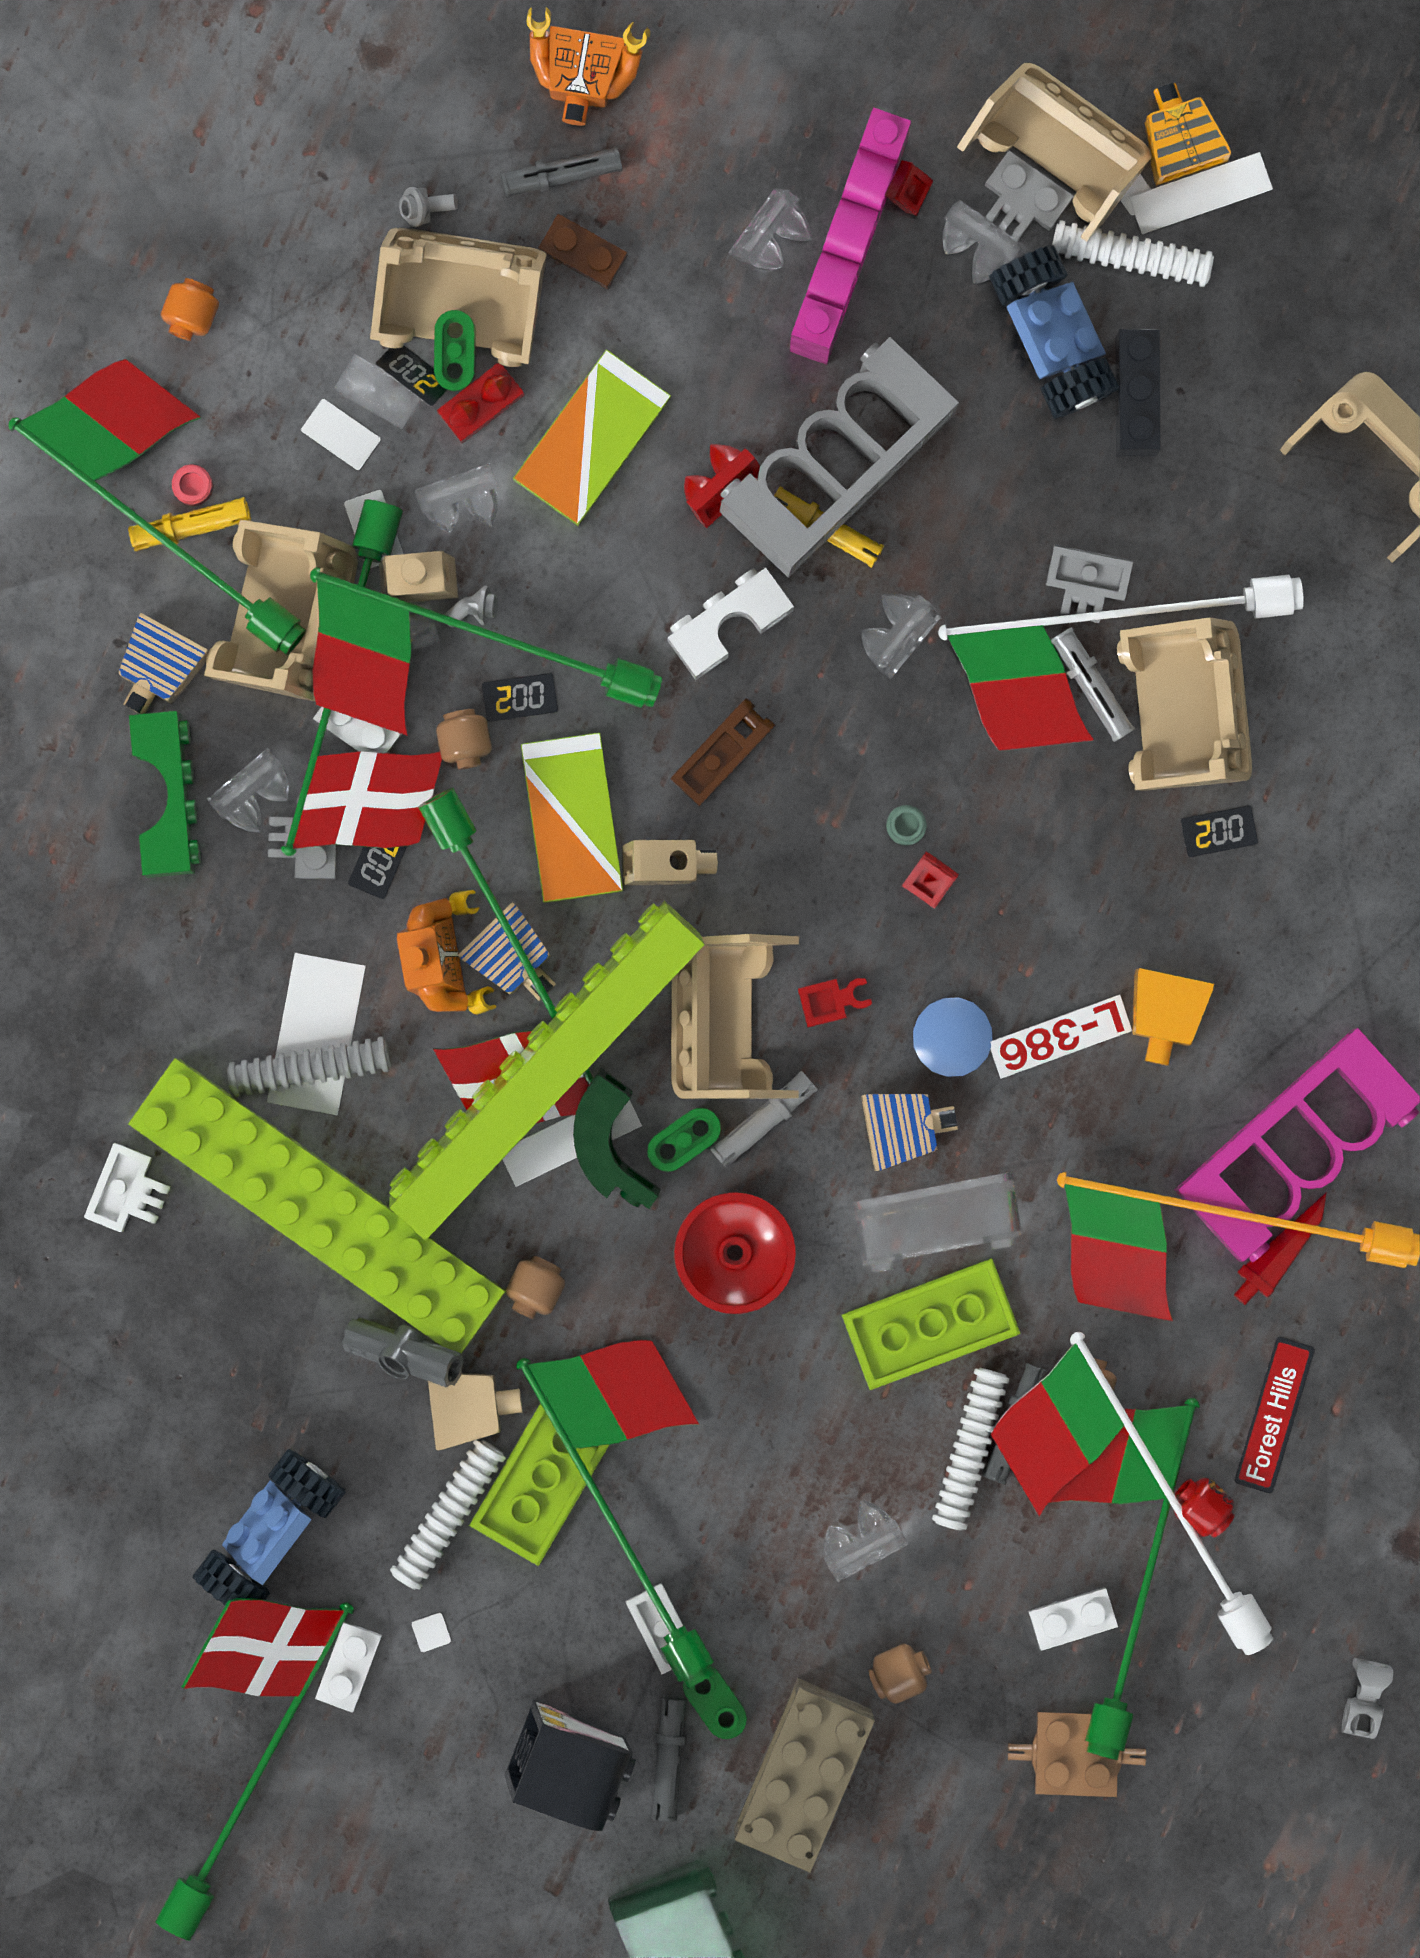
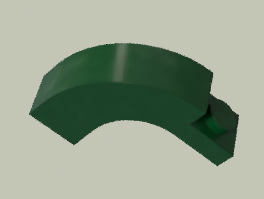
(594, 1143)

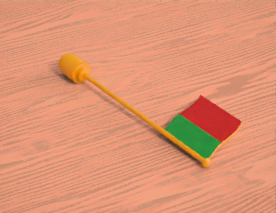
(1123, 1244)

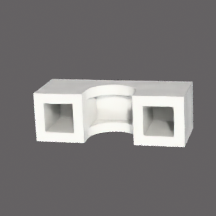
(755, 599)

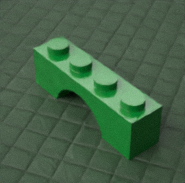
(168, 845)

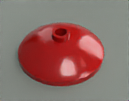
(743, 1283)

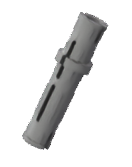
(1066, 644)
(762, 1121)

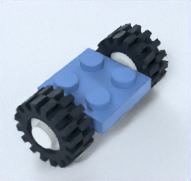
(1055, 330)
(268, 1529)

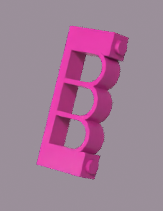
(850, 236)
(1374, 1081)

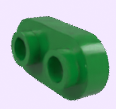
(454, 350)
(684, 1140)
(715, 1702)

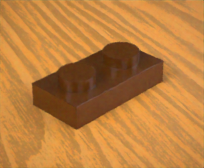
(583, 251)

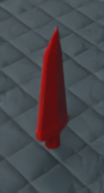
(1270, 1267)

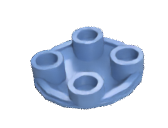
(952, 1037)

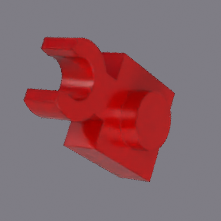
(826, 1002)

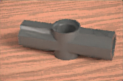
(403, 1352)

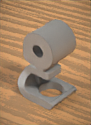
(1363, 1713)

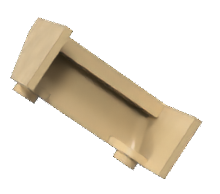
(1064, 138)
(1372, 401)
(715, 1020)

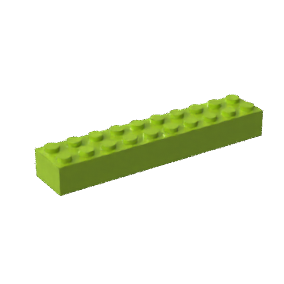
(544, 1069)
(316, 1206)

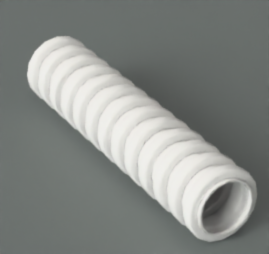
(1134, 254)
(970, 1449)
(447, 1514)

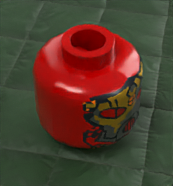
(1205, 1506)

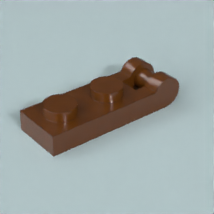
(721, 753)

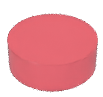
(192, 485)

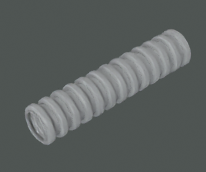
(308, 1067)

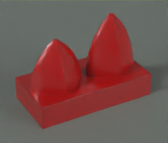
(480, 402)
(704, 493)

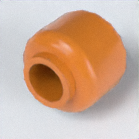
(189, 309)

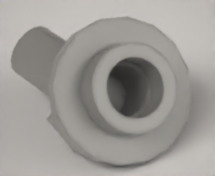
(416, 205)
(480, 605)

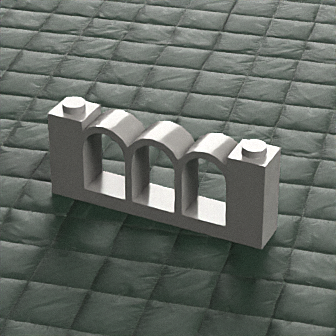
(902, 385)

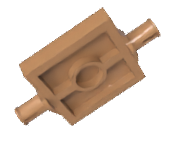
(1062, 1759)

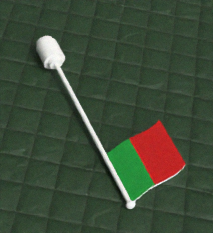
(1023, 682)
(1065, 1428)

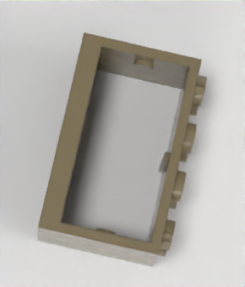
(803, 1775)

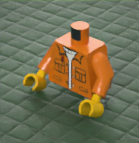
(583, 65)
(432, 960)

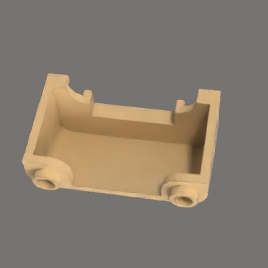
(438, 272)
(280, 569)
(1188, 704)

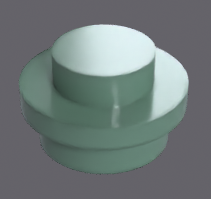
(906, 825)

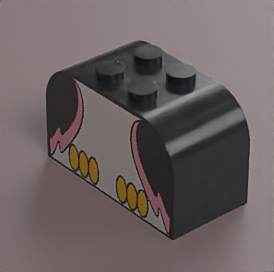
(568, 1767)

